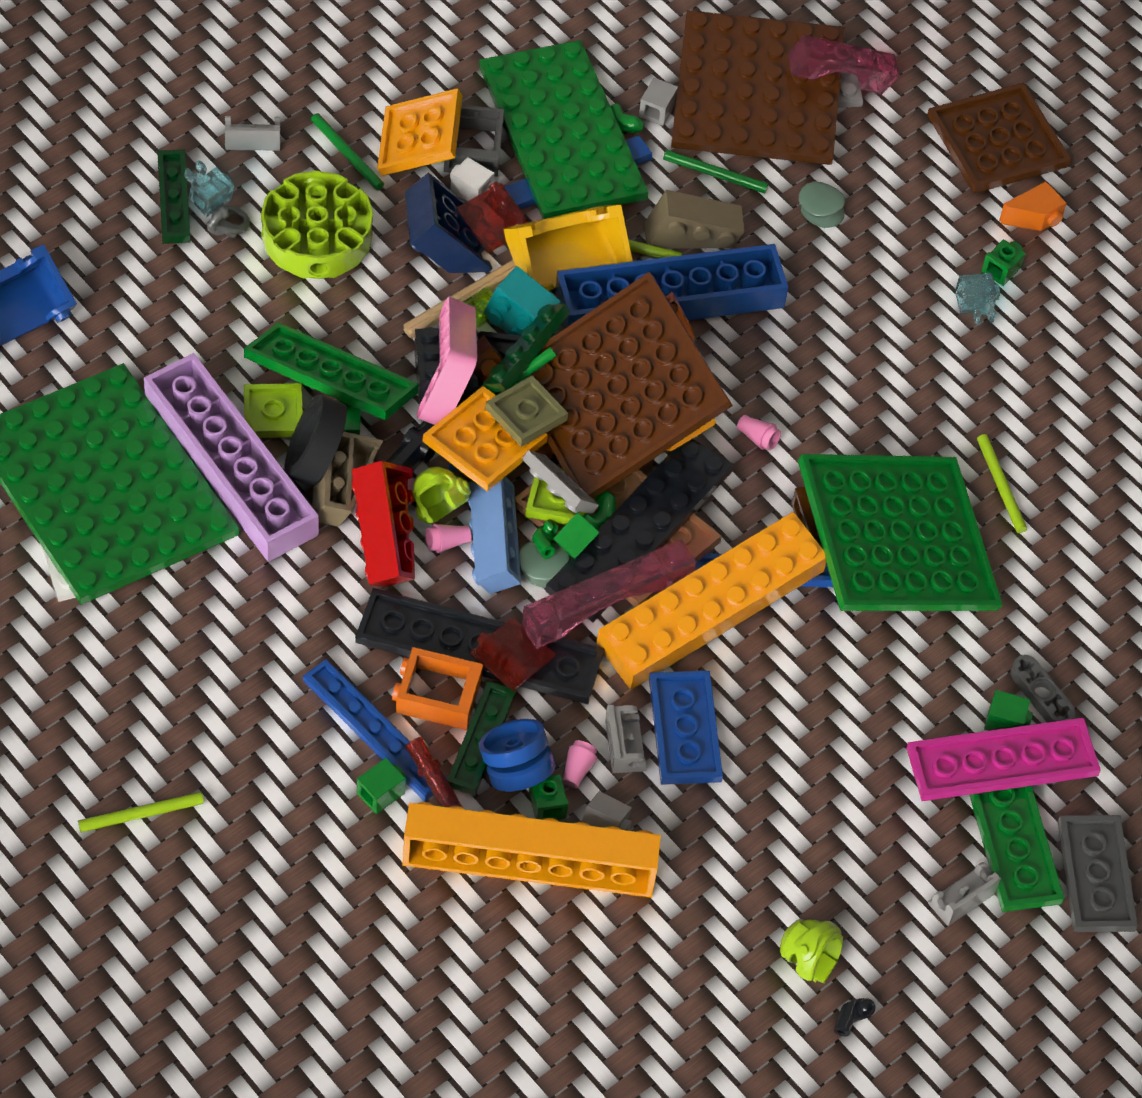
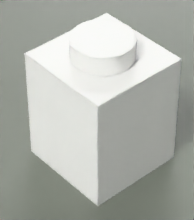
(470, 179)

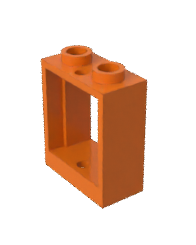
(433, 710)

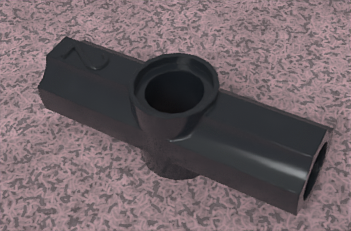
(412, 448)

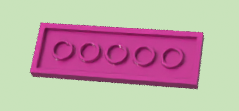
(1003, 759)

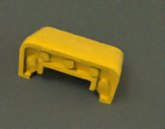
(569, 242)

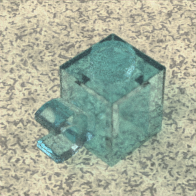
(209, 190)
(977, 295)

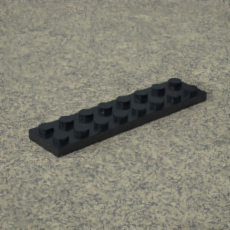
(649, 514)
(401, 622)

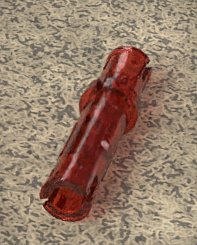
(432, 774)

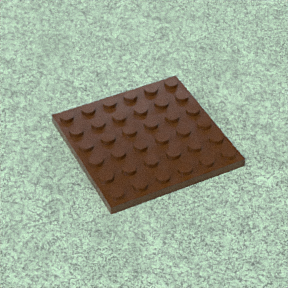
(741, 91)
(627, 386)

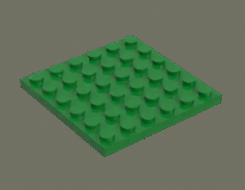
(898, 533)

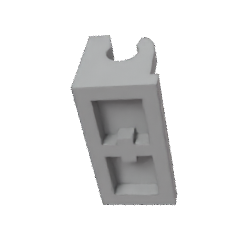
(252, 136)
(624, 739)
(964, 894)

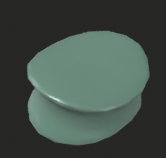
(822, 204)
(540, 570)

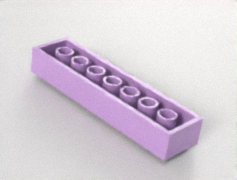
(231, 457)

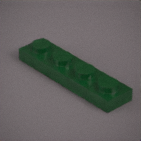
(173, 196)
(526, 348)
(490, 712)

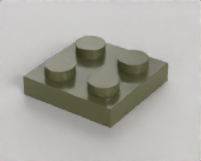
(526, 411)

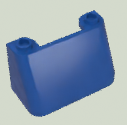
(32, 295)

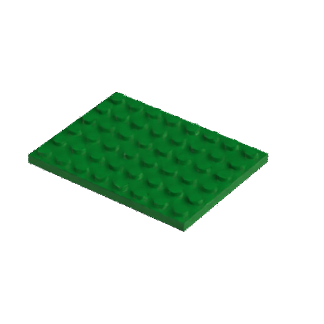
(106, 484)

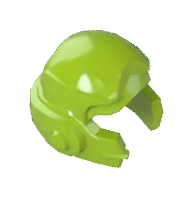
(438, 493)
(813, 947)

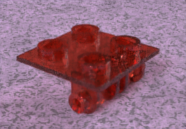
(490, 214)
(511, 654)

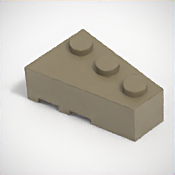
(693, 222)
(334, 493)

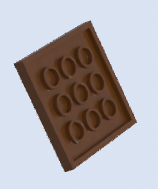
(999, 137)

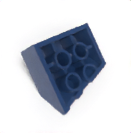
(440, 229)

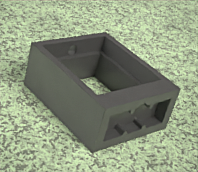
(486, 119)

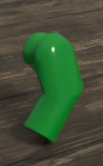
(627, 122)
(606, 508)
(544, 537)

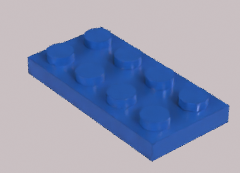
(685, 727)

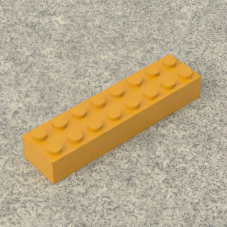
(711, 600)
(531, 849)

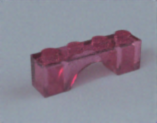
(817, 57)

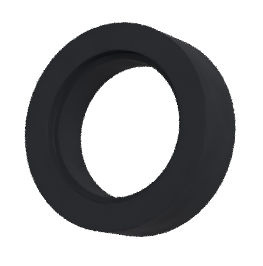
(315, 440)

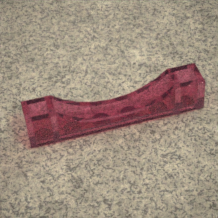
(562, 611)

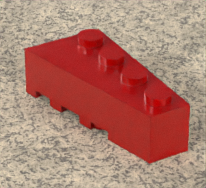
(385, 522)

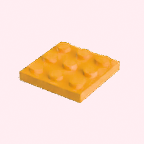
(420, 132)
(477, 442)

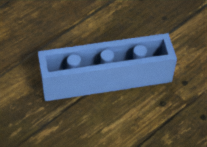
(494, 536)

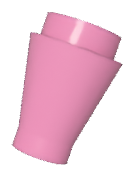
(760, 432)
(444, 537)
(579, 761)

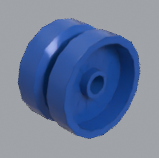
(517, 755)

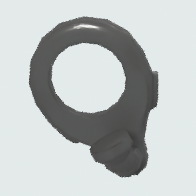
(219, 226)

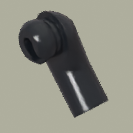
(853, 1012)

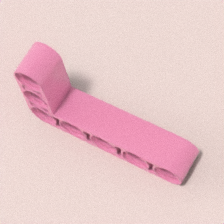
(456, 363)

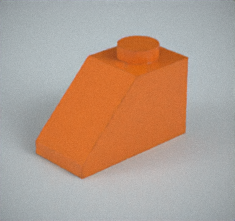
(1034, 209)

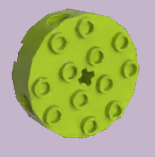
(317, 225)

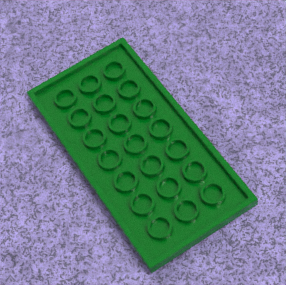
(563, 129)

